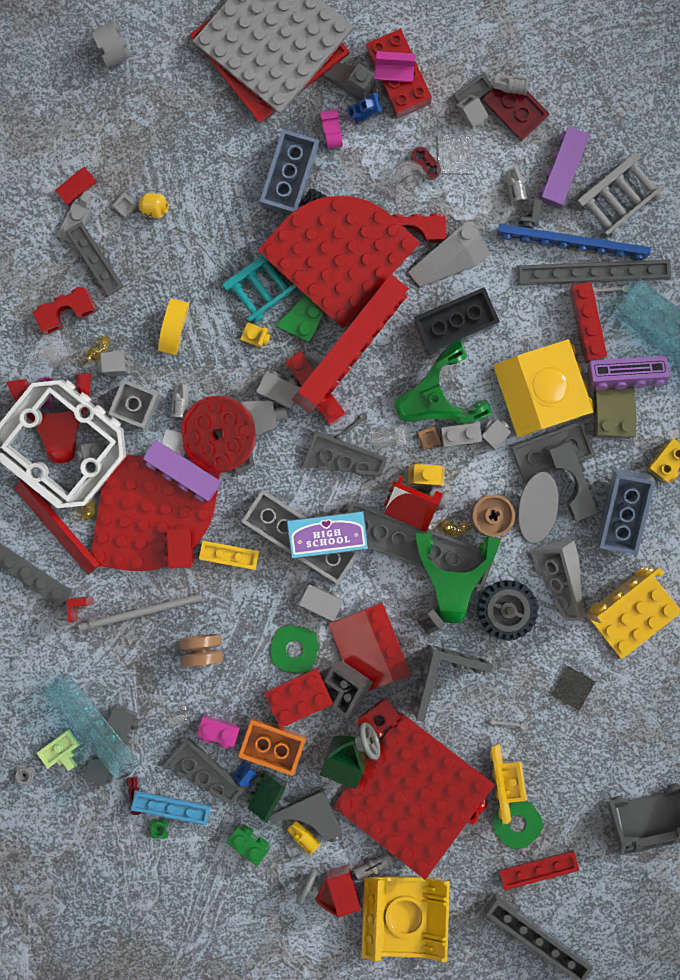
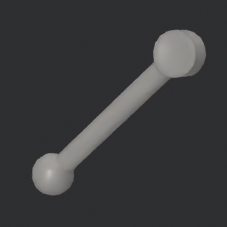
(624, 289)
(523, 725)

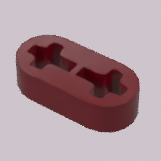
(429, 160)

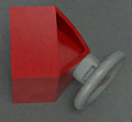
(335, 894)

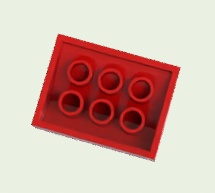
(370, 645)

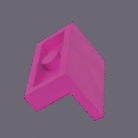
(394, 66)

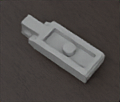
(78, 212)

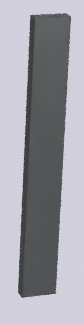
(594, 272)

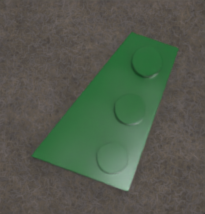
(302, 319)

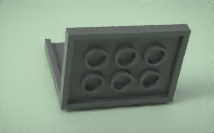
(425, 684)

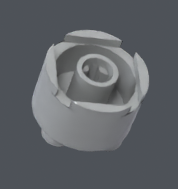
(111, 44)

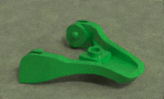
(428, 399)
(451, 587)

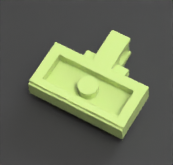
(60, 751)

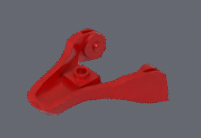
(59, 428)

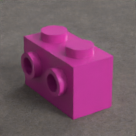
(219, 731)

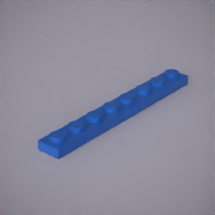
(565, 241)

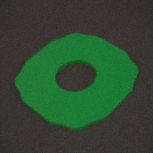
(305, 660)
(531, 832)

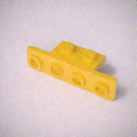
(509, 783)

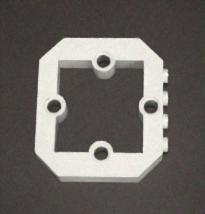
(105, 464)

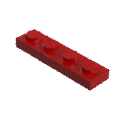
(539, 870)

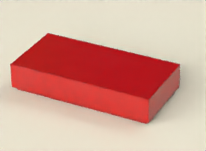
(76, 185)

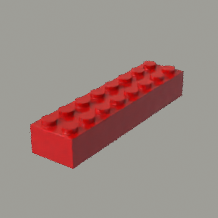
(355, 339)

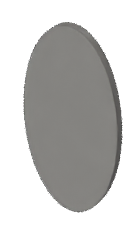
(538, 507)

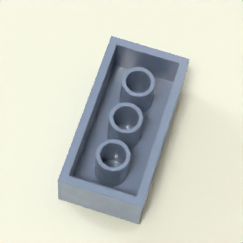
(289, 172)
(625, 511)

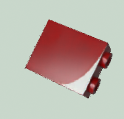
(411, 505)

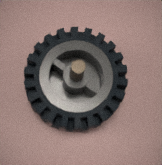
(507, 610)

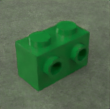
(248, 844)

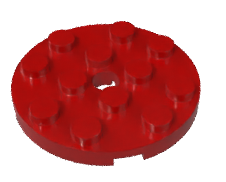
(237, 433)

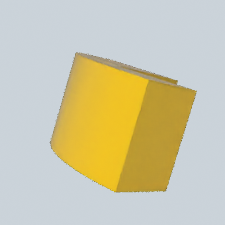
(172, 326)

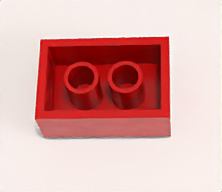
(298, 697)

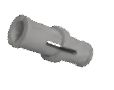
(362, 873)

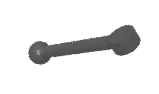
(363, 417)

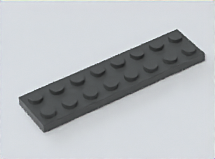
(399, 541)

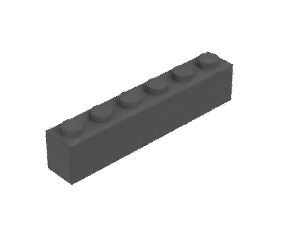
(537, 938)

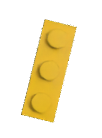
(229, 555)

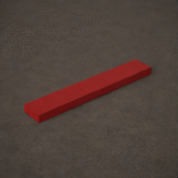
(57, 527)

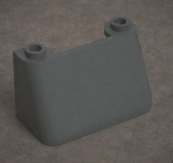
(647, 820)

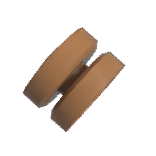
(503, 512)
(201, 653)

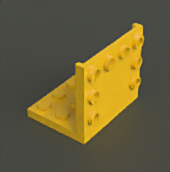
(633, 611)

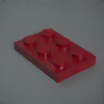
(517, 112)

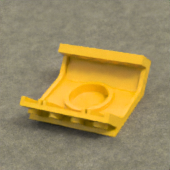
(544, 388)
(405, 918)

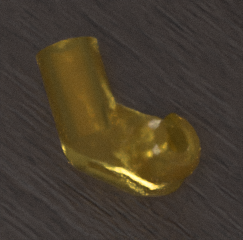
(95, 353)
(88, 510)
(454, 530)

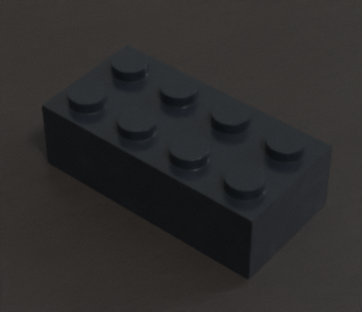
(456, 319)

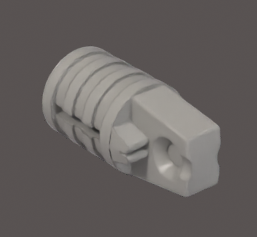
(511, 84)
(516, 187)
(179, 401)

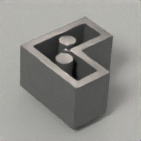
(351, 688)

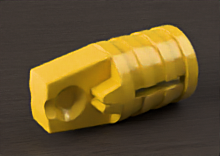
(303, 837)

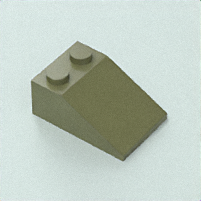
(615, 413)

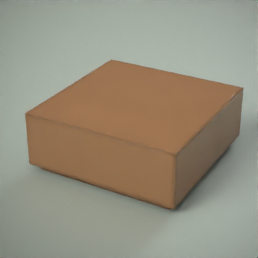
(429, 438)

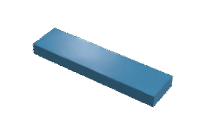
(170, 807)

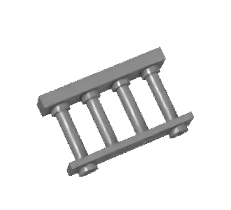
(603, 190)

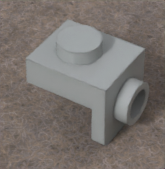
(88, 450)

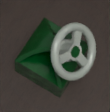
(348, 756)

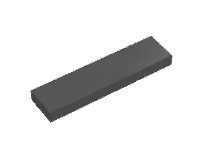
(94, 259)

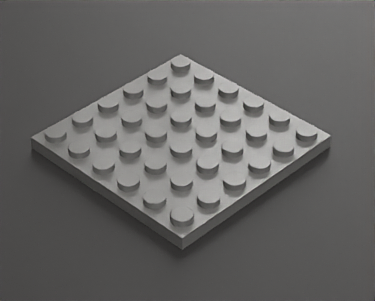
(273, 44)

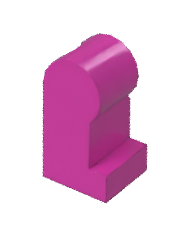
(331, 129)

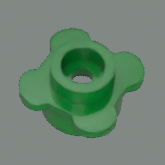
(159, 833)

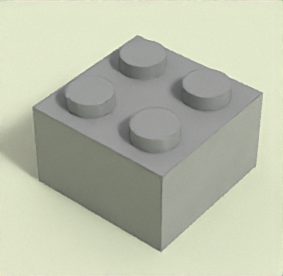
(134, 404)

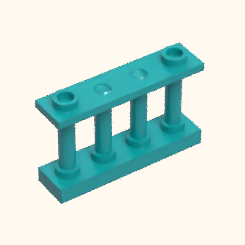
(249, 274)

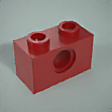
(382, 708)

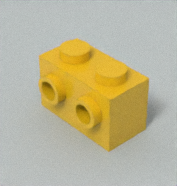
(666, 462)

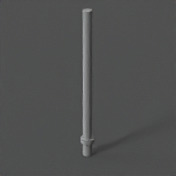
(92, 624)

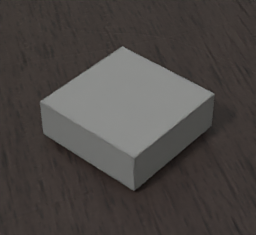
(125, 205)

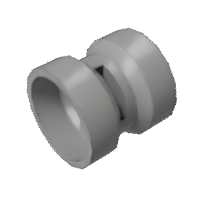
(443, 500)

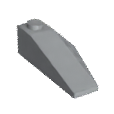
(456, 253)
(561, 571)

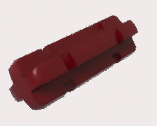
(132, 784)

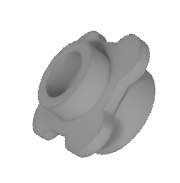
(20, 779)

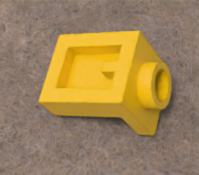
(255, 335)

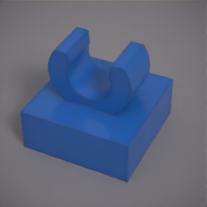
(244, 774)

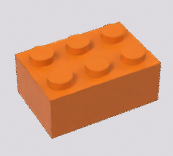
(272, 746)

